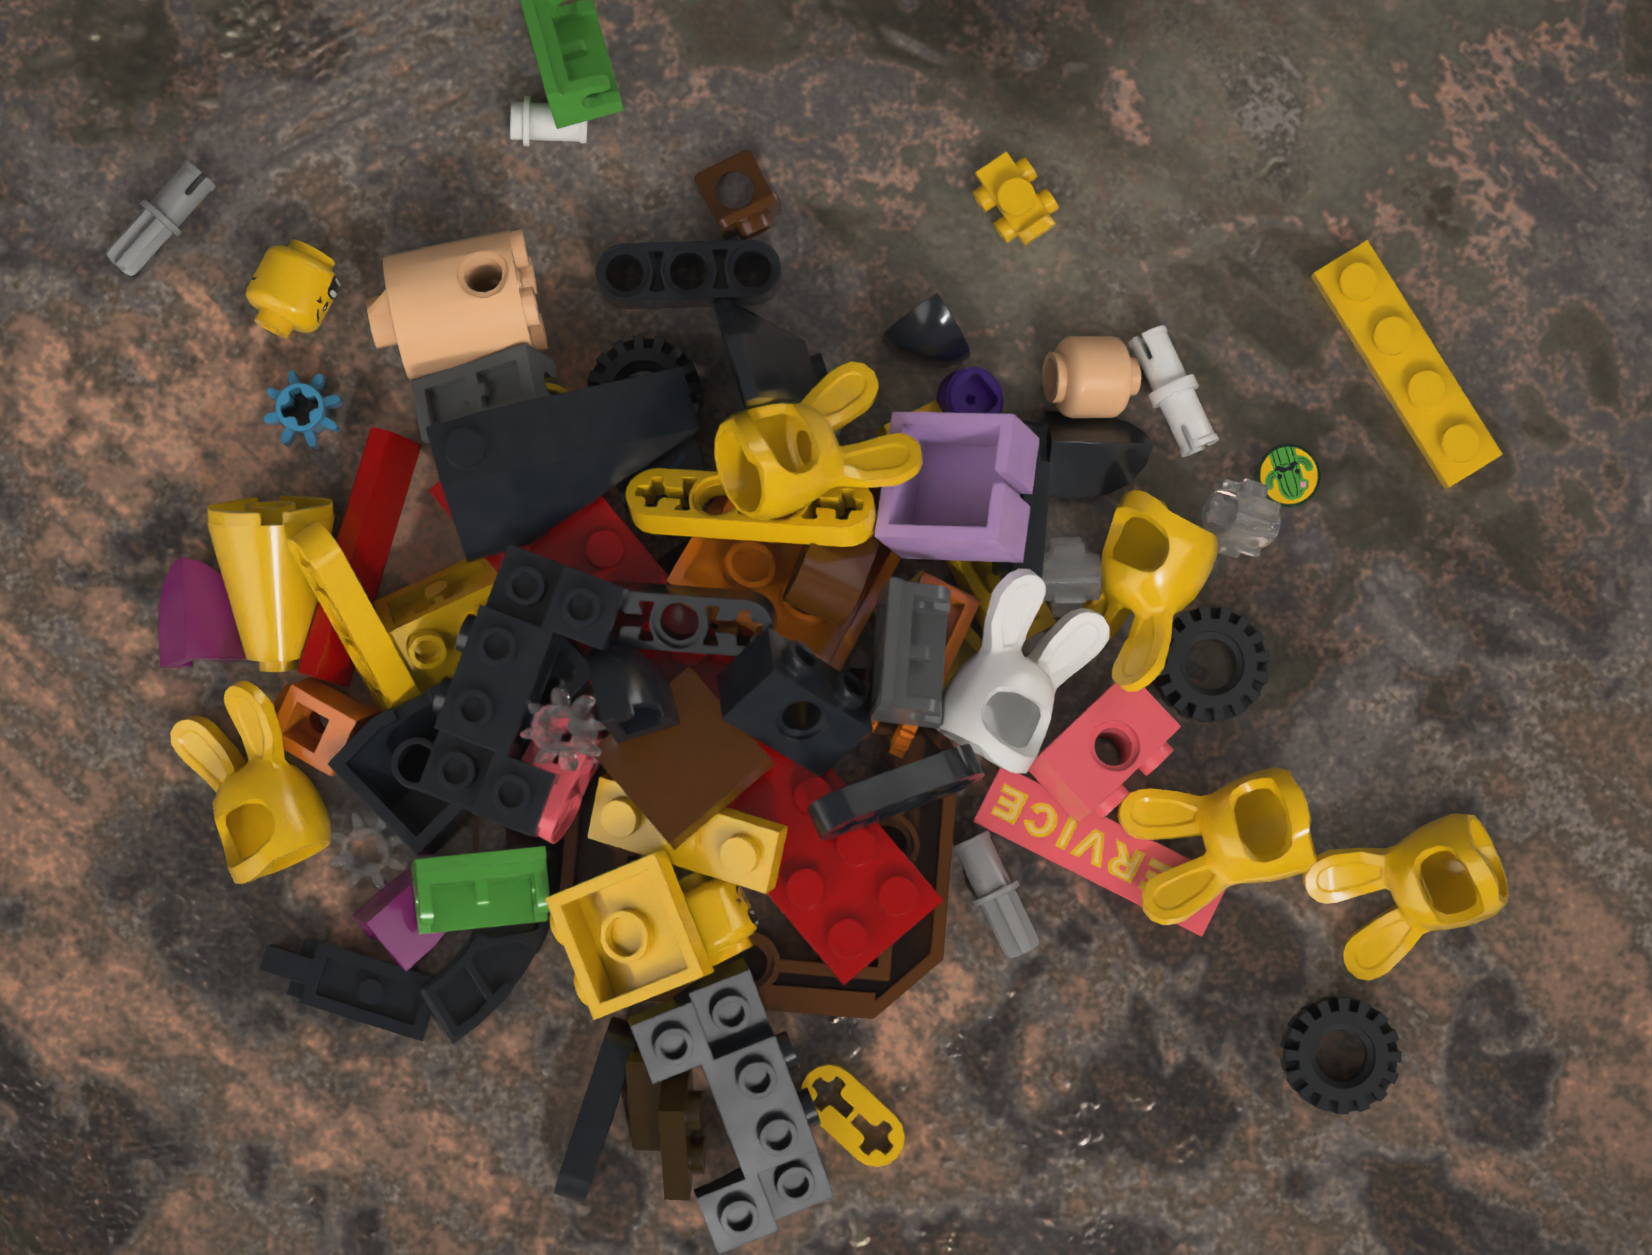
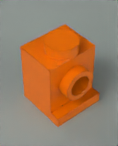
(299, 713)

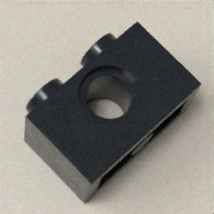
(794, 702)

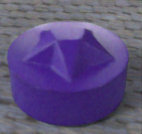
(970, 392)

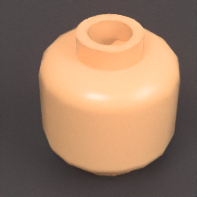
(1090, 376)

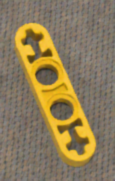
(702, 486)
(352, 616)

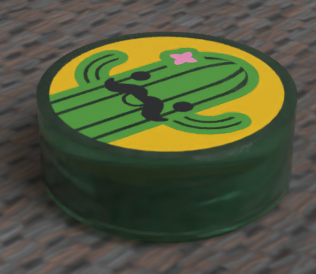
(1290, 474)

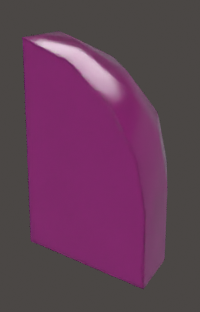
(196, 617)
(392, 920)

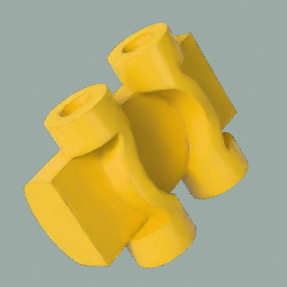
(1009, 188)

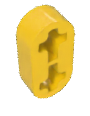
(863, 1103)

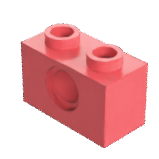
(1076, 774)

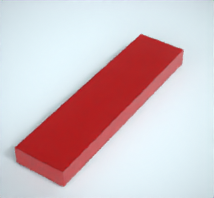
(365, 541)

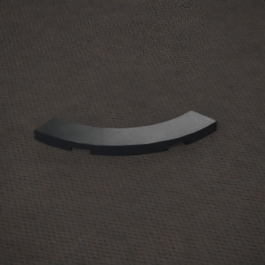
(490, 959)

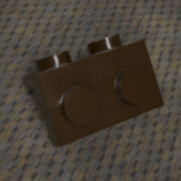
(666, 1120)

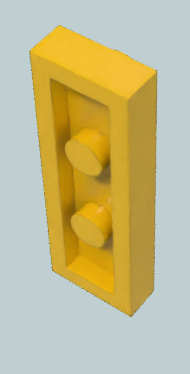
(727, 847)

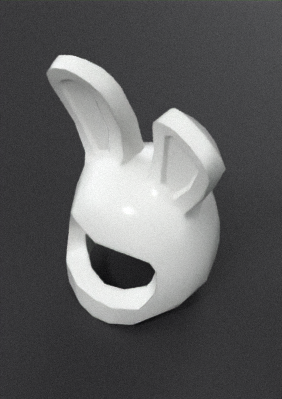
(1006, 699)

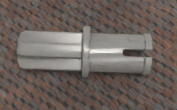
(159, 219)
(996, 895)

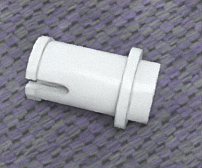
(536, 122)

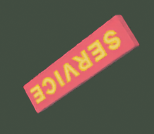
(1091, 848)

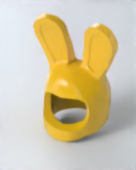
(789, 456)
(1154, 569)
(263, 806)
(1250, 832)
(1437, 876)

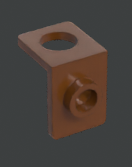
(753, 217)

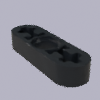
(728, 635)
(895, 792)
(596, 1112)

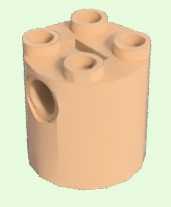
(457, 302)

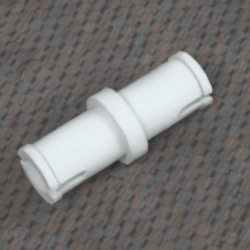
(1173, 390)

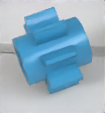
(287, 402)

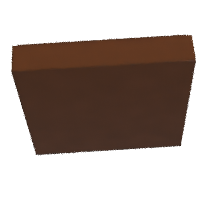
(688, 769)

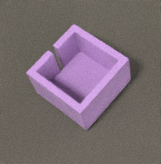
(966, 492)

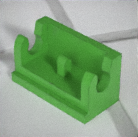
(572, 60)
(480, 890)

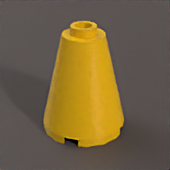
(261, 575)

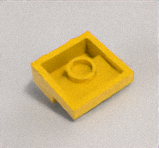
(628, 935)

